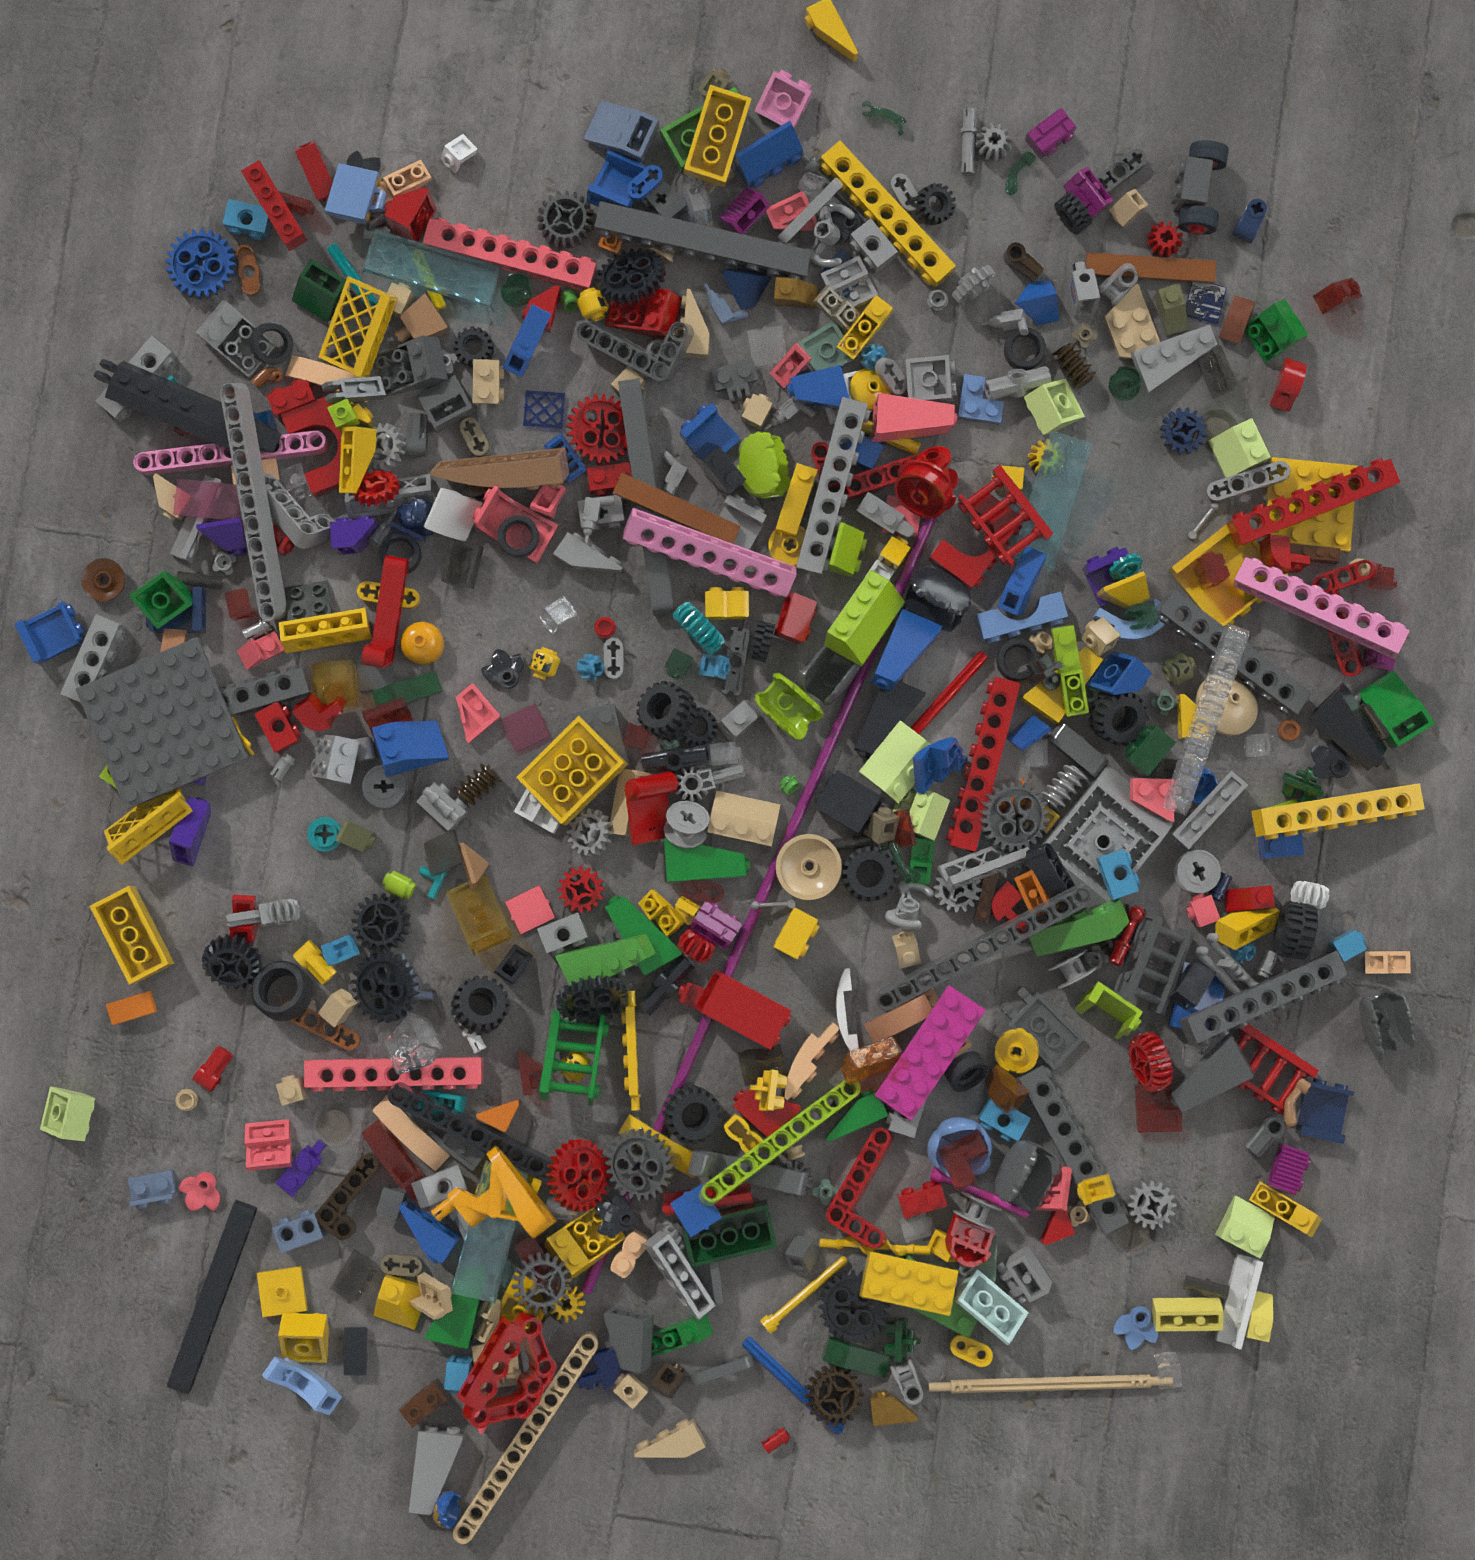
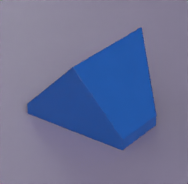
(1040, 302)

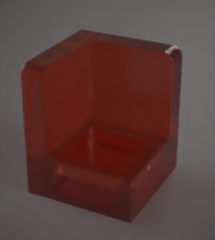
(1383, 579)
(239, 604)
(636, 737)

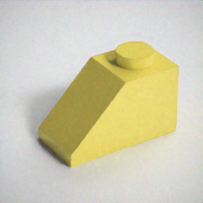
(1261, 1317)

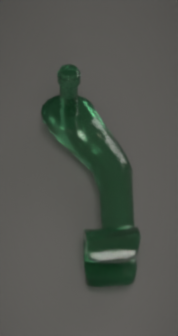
(889, 114)
(1011, 184)
(896, 854)

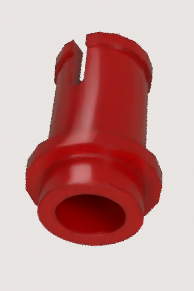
(776, 1440)

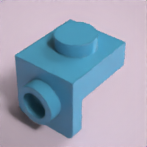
(714, 666)
(340, 950)

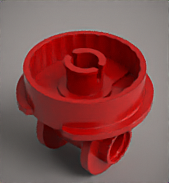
(926, 483)

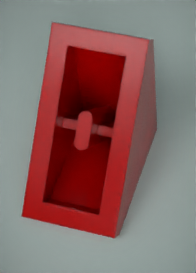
(1057, 1228)

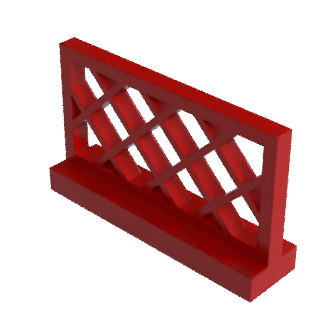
(739, 1196)

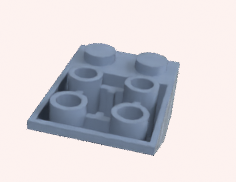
(622, 130)

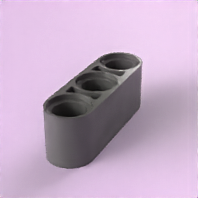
(1077, 750)

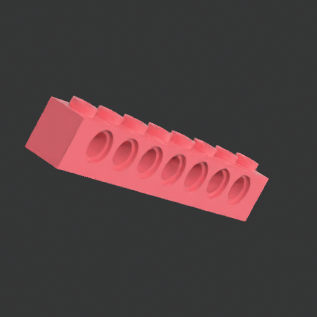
(580, 281)
(315, 1068)

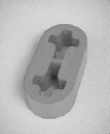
(900, 195)
(894, 373)
(608, 658)

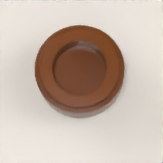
(1288, 730)

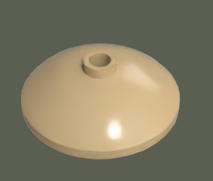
(1238, 714)
(808, 883)

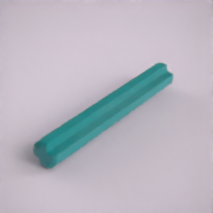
(347, 269)

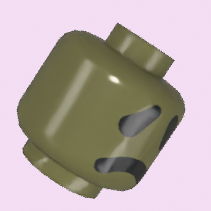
(1179, 668)

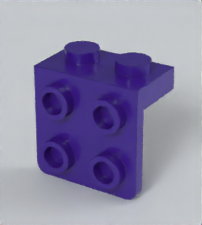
(1098, 571)

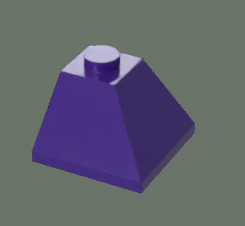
(227, 534)

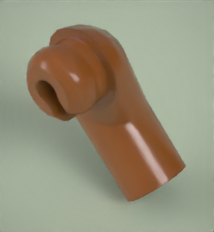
(267, 374)

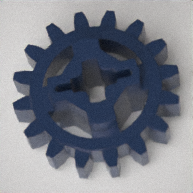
(1182, 422)

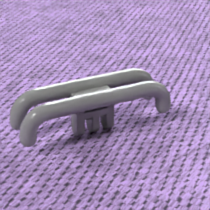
(1226, 968)

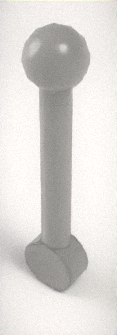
(1192, 534)
(789, 904)

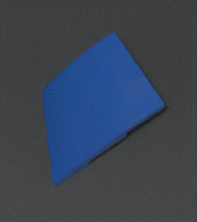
(936, 762)

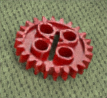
(581, 426)
(578, 1175)

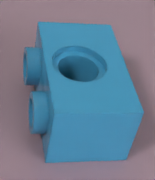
(238, 211)
(1107, 866)
(1012, 1130)
(457, 1370)

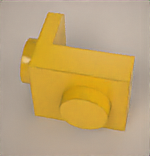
(1095, 1189)

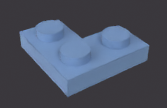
(974, 406)

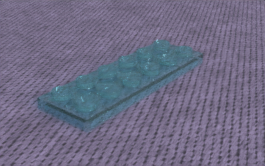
(431, 268)
(1056, 490)
(485, 1250)

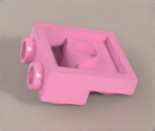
(784, 98)

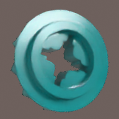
(1126, 566)
(318, 826)

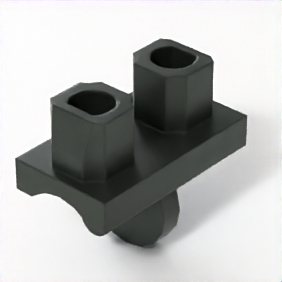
(1042, 671)

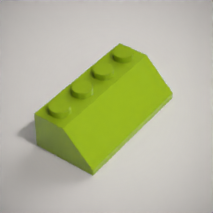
(864, 618)

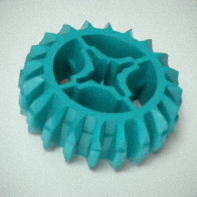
(698, 628)

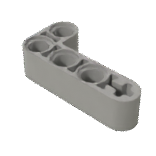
(292, 519)

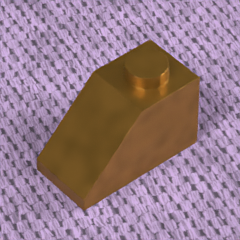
(794, 293)
(888, 1409)

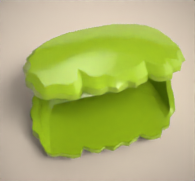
(764, 465)
(788, 706)

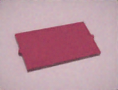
(206, 500)

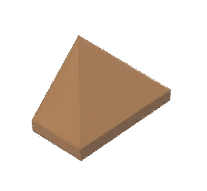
(473, 865)

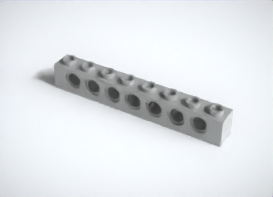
(848, 409)

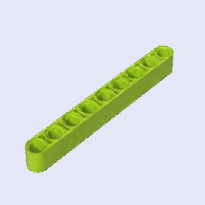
(772, 1148)

